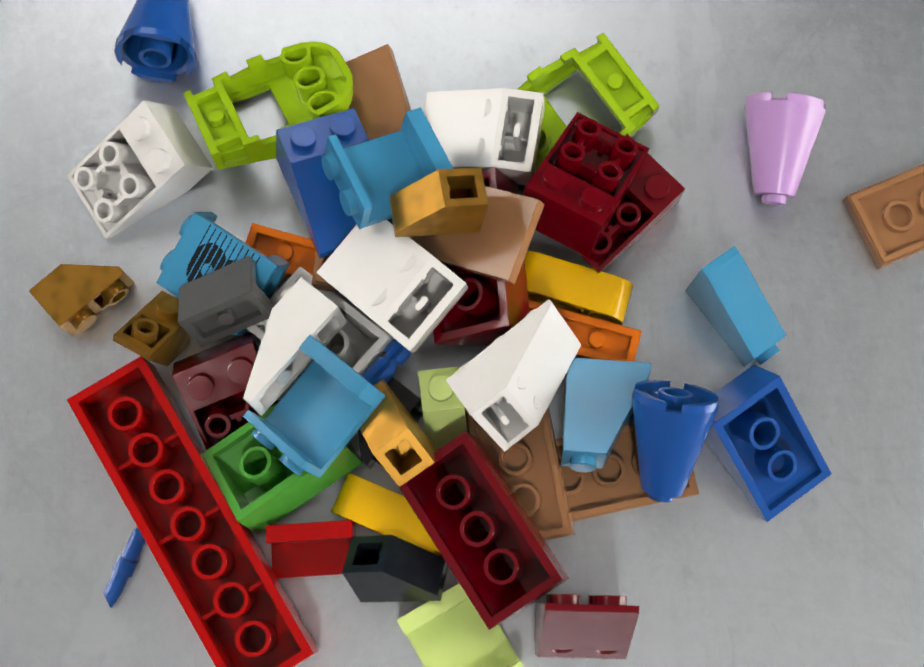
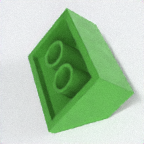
(259, 484)

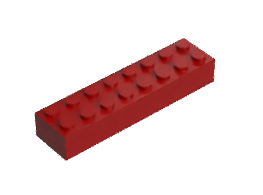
(188, 523)

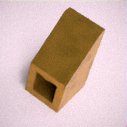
(441, 204)
(80, 292)
(155, 331)
(397, 438)

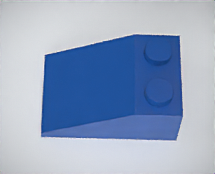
(316, 197)
(765, 442)

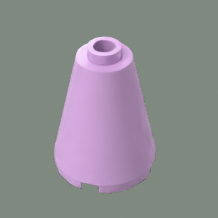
(780, 141)

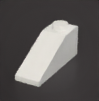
(279, 361)

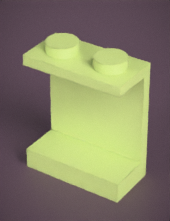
(455, 635)

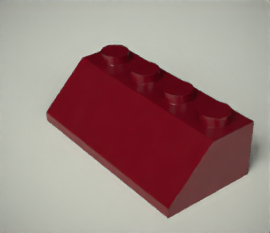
(489, 304)
(482, 531)

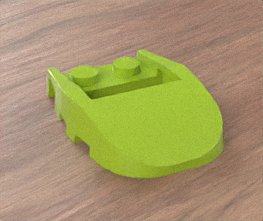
(609, 78)
(305, 81)

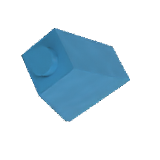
(737, 308)
(597, 409)

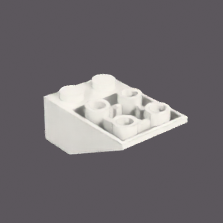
(489, 128)
(139, 168)
(393, 282)
(517, 375)

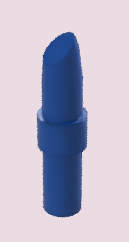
(124, 567)

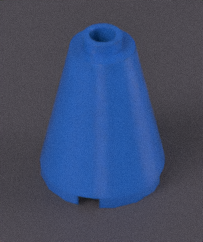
(158, 40)
(670, 434)

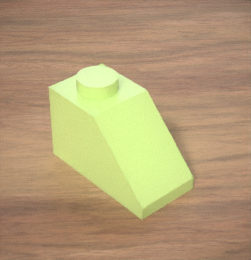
(441, 408)

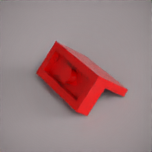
(309, 548)

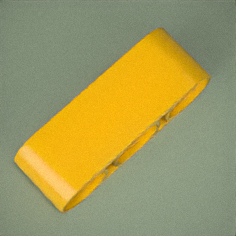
(577, 287)
(381, 512)

